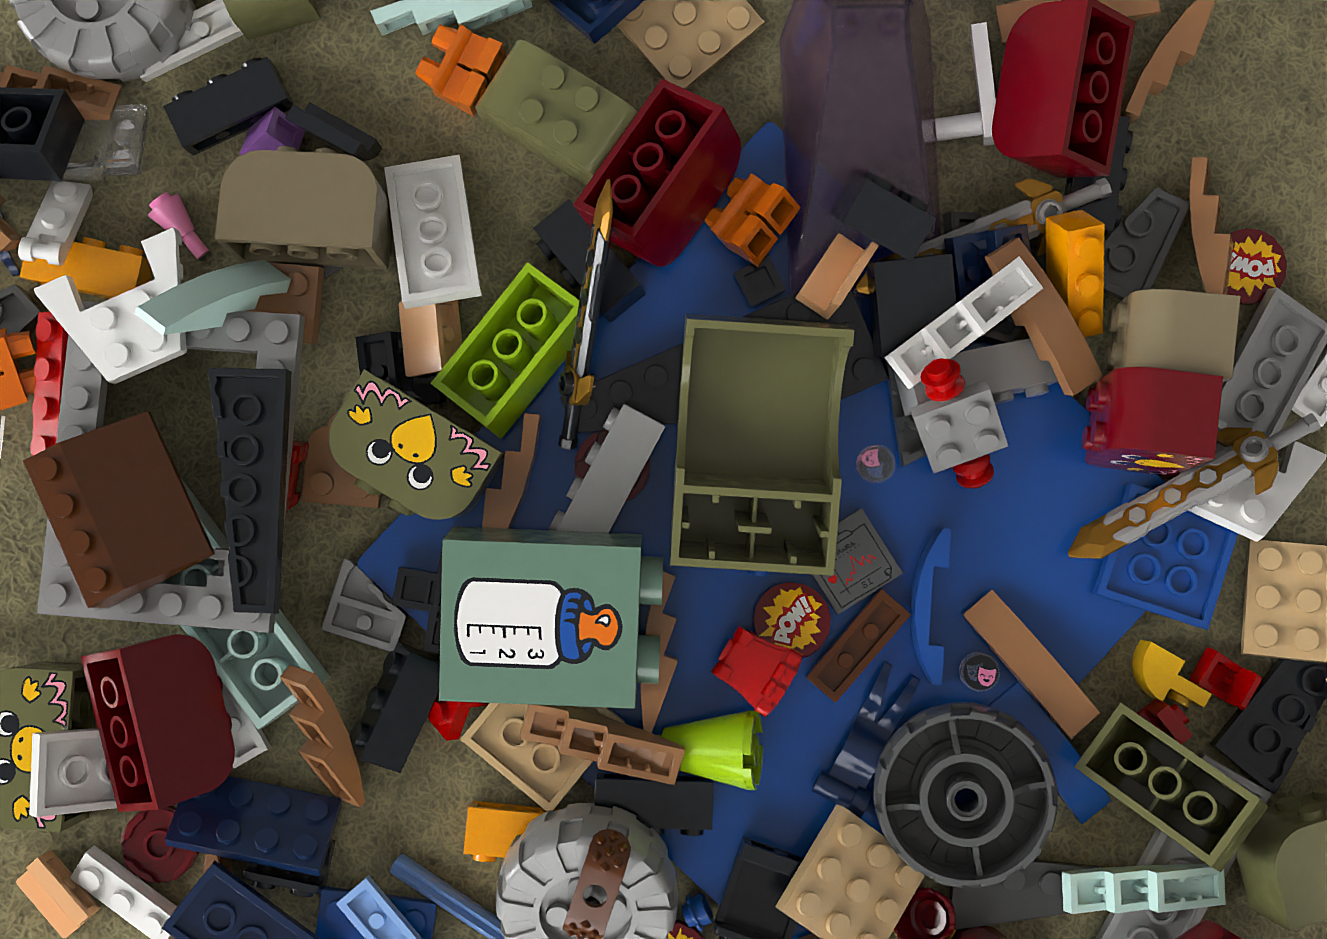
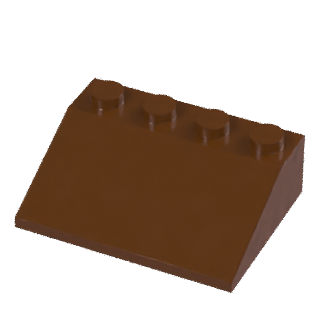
(118, 509)

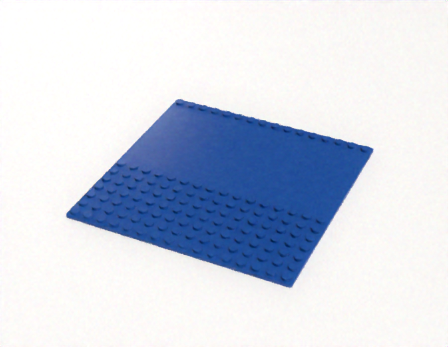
(1003, 540)

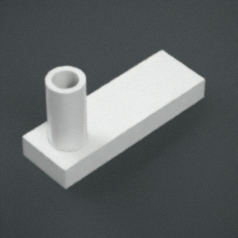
(979, 122)

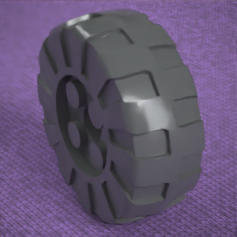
(955, 750)

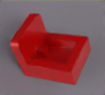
(1225, 679)
(450, 716)
(1167, 719)

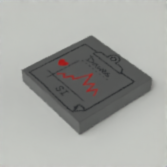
(860, 563)

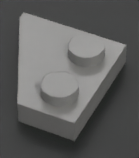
(363, 610)

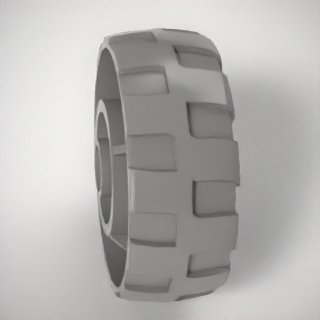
(105, 35)
(546, 865)

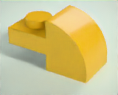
(1157, 673)

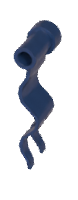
(861, 752)

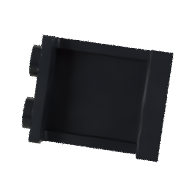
(752, 892)

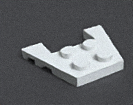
(111, 332)
(1256, 514)

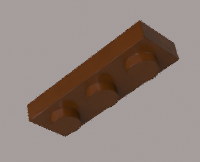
(857, 645)

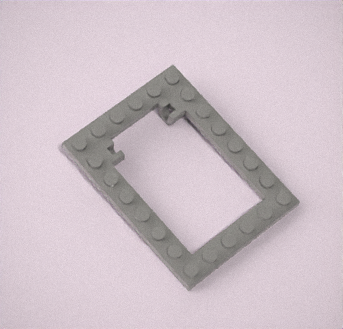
(278, 345)

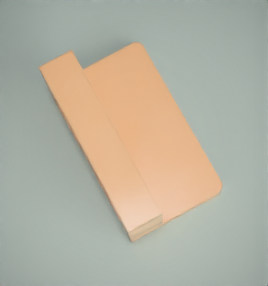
(835, 275)
(429, 336)
(56, 895)

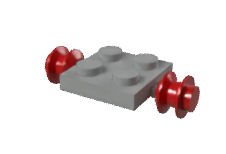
(958, 424)

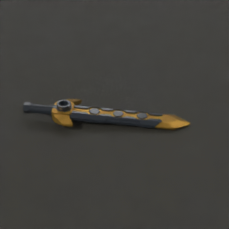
(576, 381)

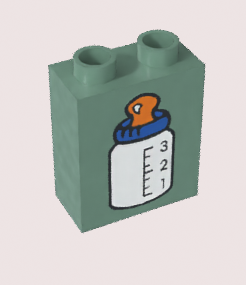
(546, 617)

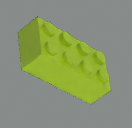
(511, 351)

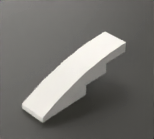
(965, 321)

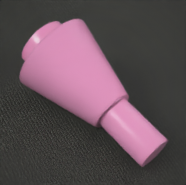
(170, 212)

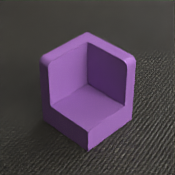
(272, 132)

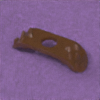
(604, 867)

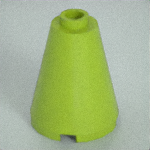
(722, 748)

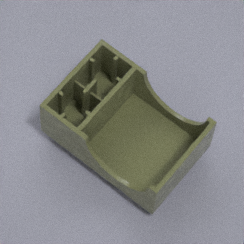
(758, 444)

